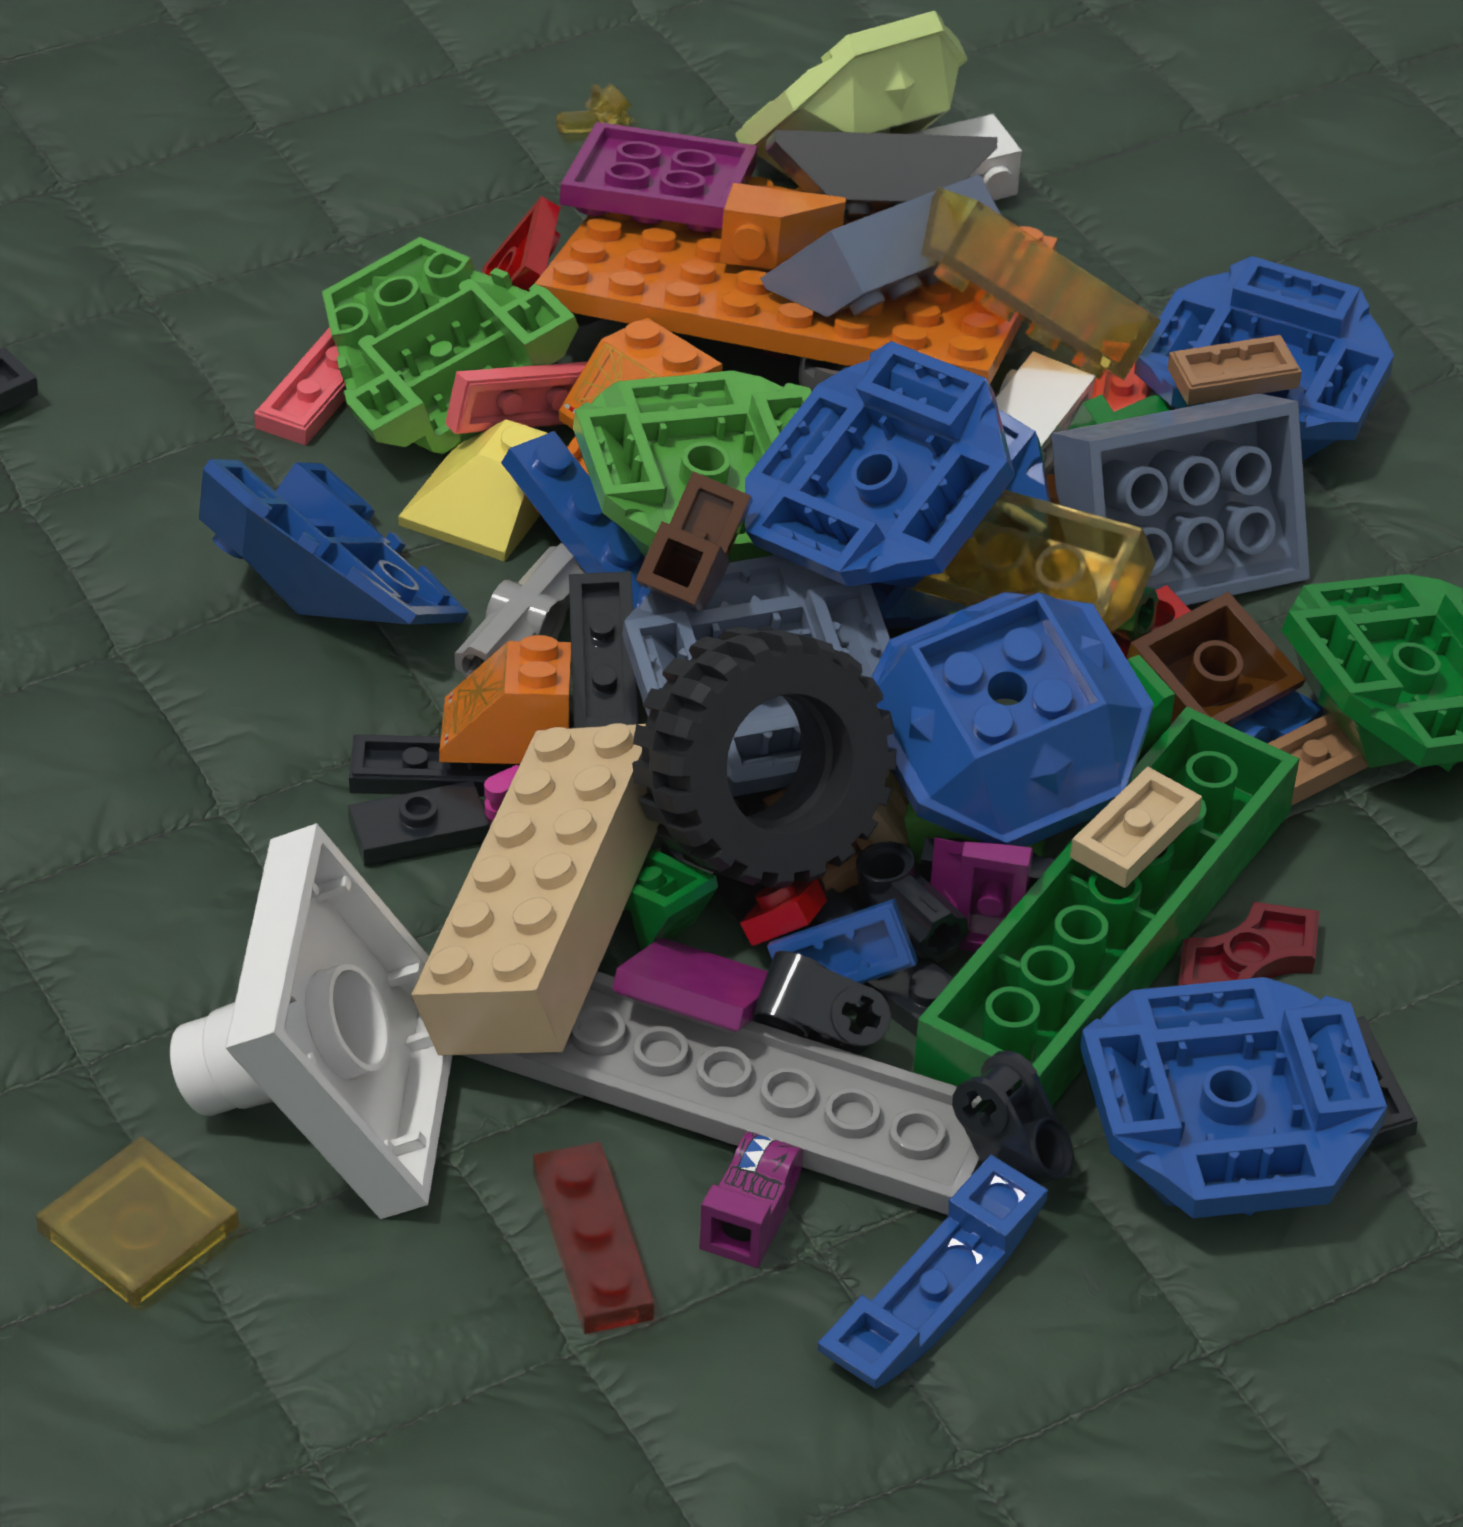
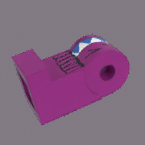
(751, 1196)

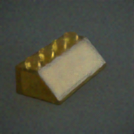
(1036, 285)
(1050, 550)

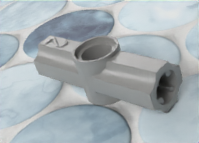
(523, 608)

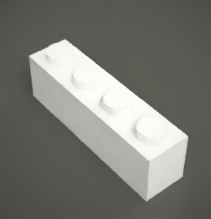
(1045, 397)

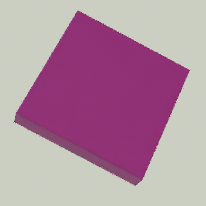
(691, 983)

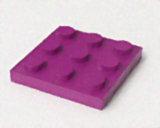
(656, 175)

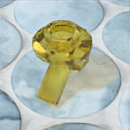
(603, 106)

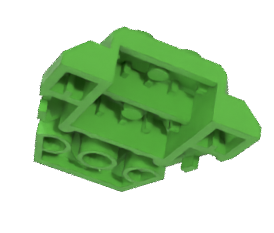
(421, 319)

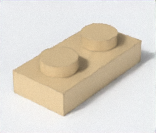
(1136, 827)

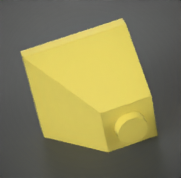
(474, 497)

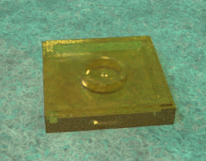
(137, 1221)

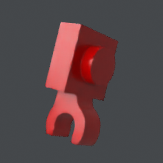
(782, 910)

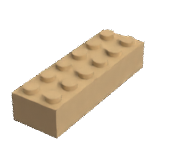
(539, 898)

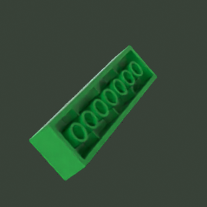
(1089, 942)

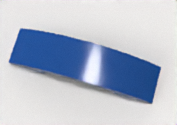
(941, 1279)

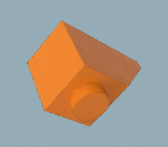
(773, 224)

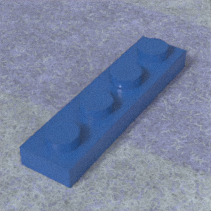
(570, 507)

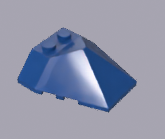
(319, 546)

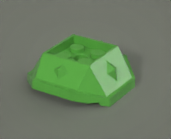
(654, 432)

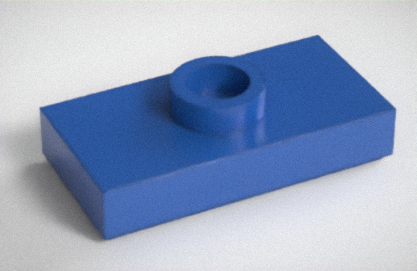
(857, 944)

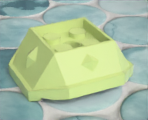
(869, 82)

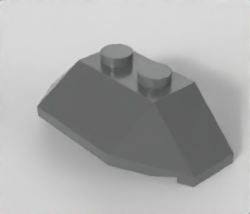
(876, 168)

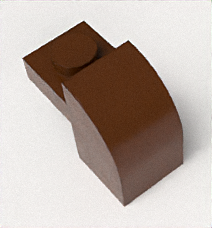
(694, 548)

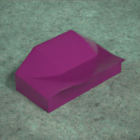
(981, 883)

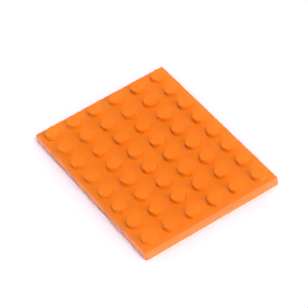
(675, 278)

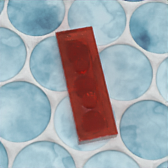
(593, 1238)

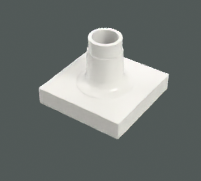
(327, 1027)

